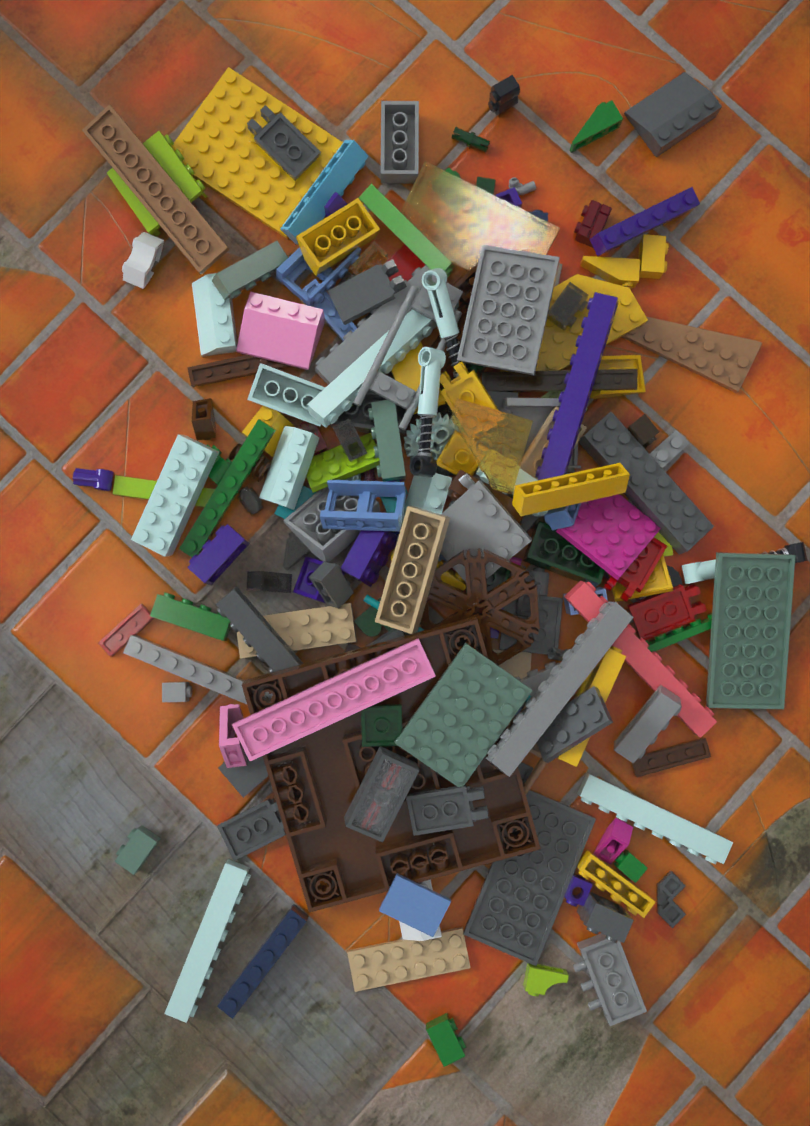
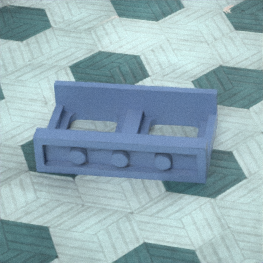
(296, 265)
(364, 517)

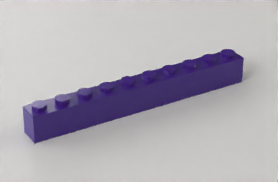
(579, 386)

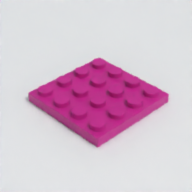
(610, 533)

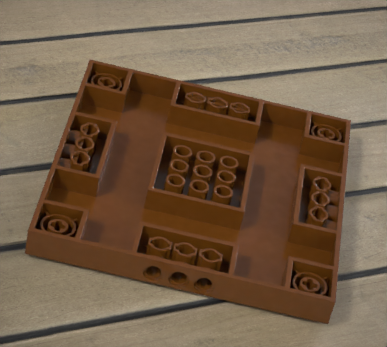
(323, 771)

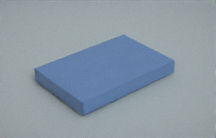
(415, 905)

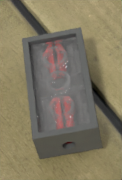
(381, 794)

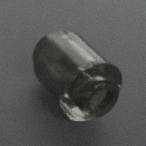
(250, 500)

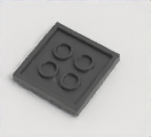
(549, 618)

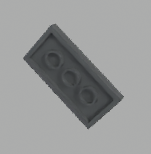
(574, 724)

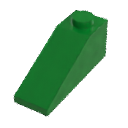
(601, 122)

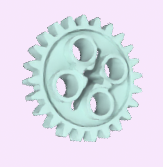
(439, 438)

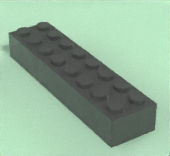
(648, 484)

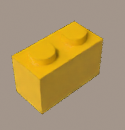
(652, 256)

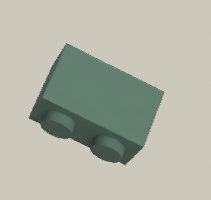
(137, 849)

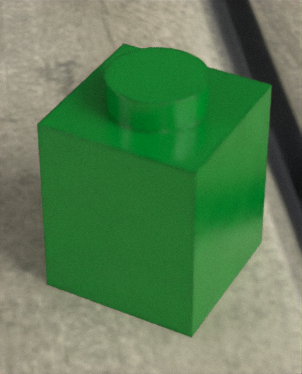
(630, 865)

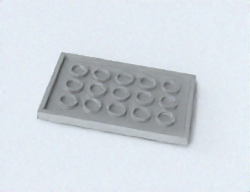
(508, 309)

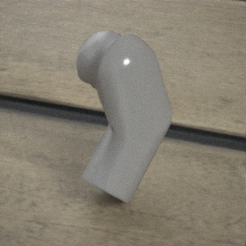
(520, 188)

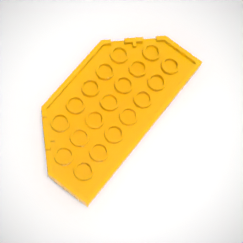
(560, 345)

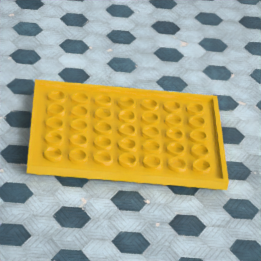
(234, 165)

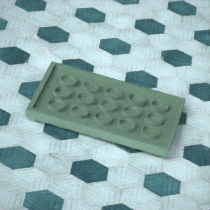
(463, 715)

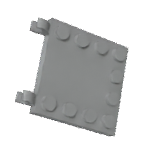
(481, 523)

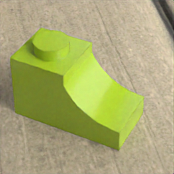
(542, 977)

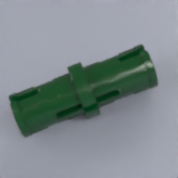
(470, 139)

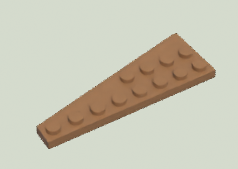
(708, 353)

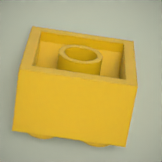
(273, 419)

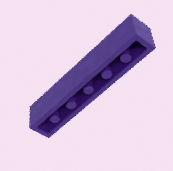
(644, 221)

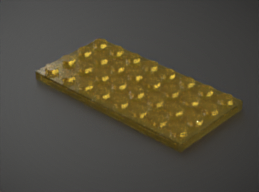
(465, 217)

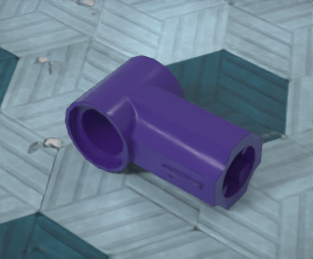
(99, 479)

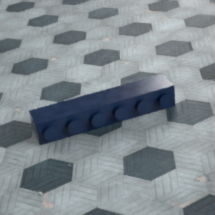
(262, 961)

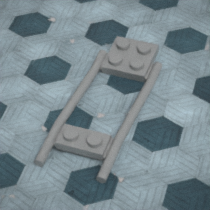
(385, 385)

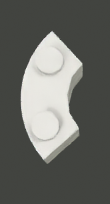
(141, 260)

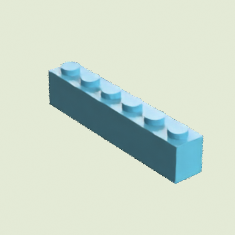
(333, 178)

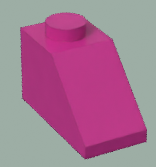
(613, 841)

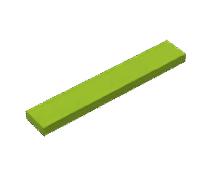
(143, 489)

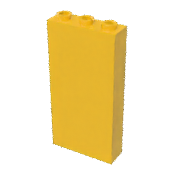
(603, 678)

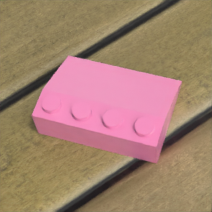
(280, 330)

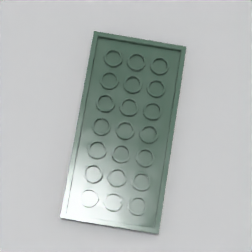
(750, 630)

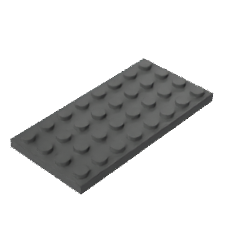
(527, 890)

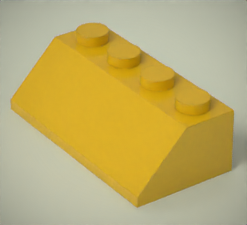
(337, 236)

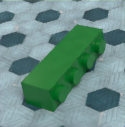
(191, 617)

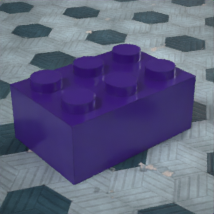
(218, 554)
(369, 555)

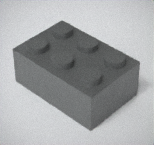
(605, 917)

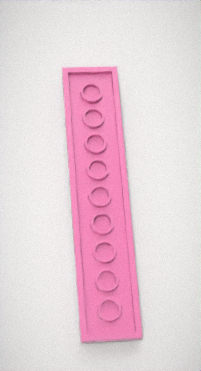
(334, 699)

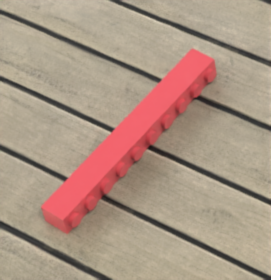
(644, 662)

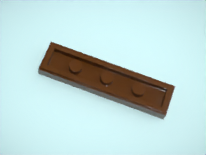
(671, 757)

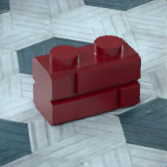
(594, 221)

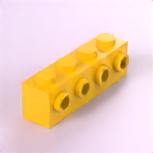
(620, 888)

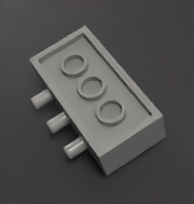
(610, 979)

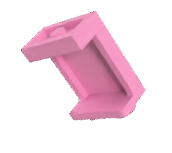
(229, 745)

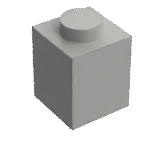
(176, 691)

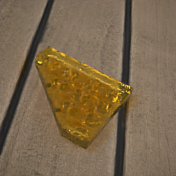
(495, 441)

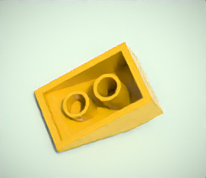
(621, 362)

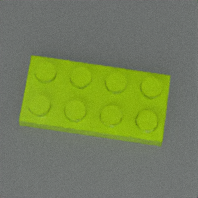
(336, 466)

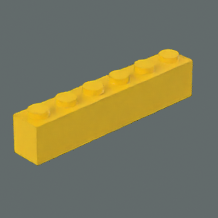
(570, 489)

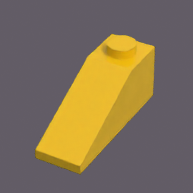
(614, 270)

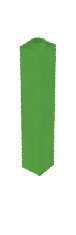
(405, 230)

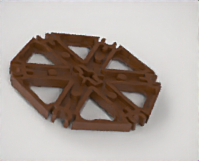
(494, 600)

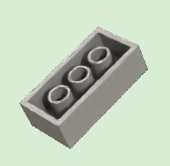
(399, 141)

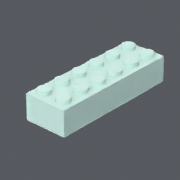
(174, 495)

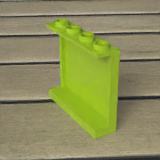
(171, 161)

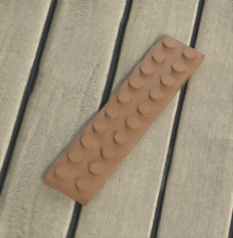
(155, 189)

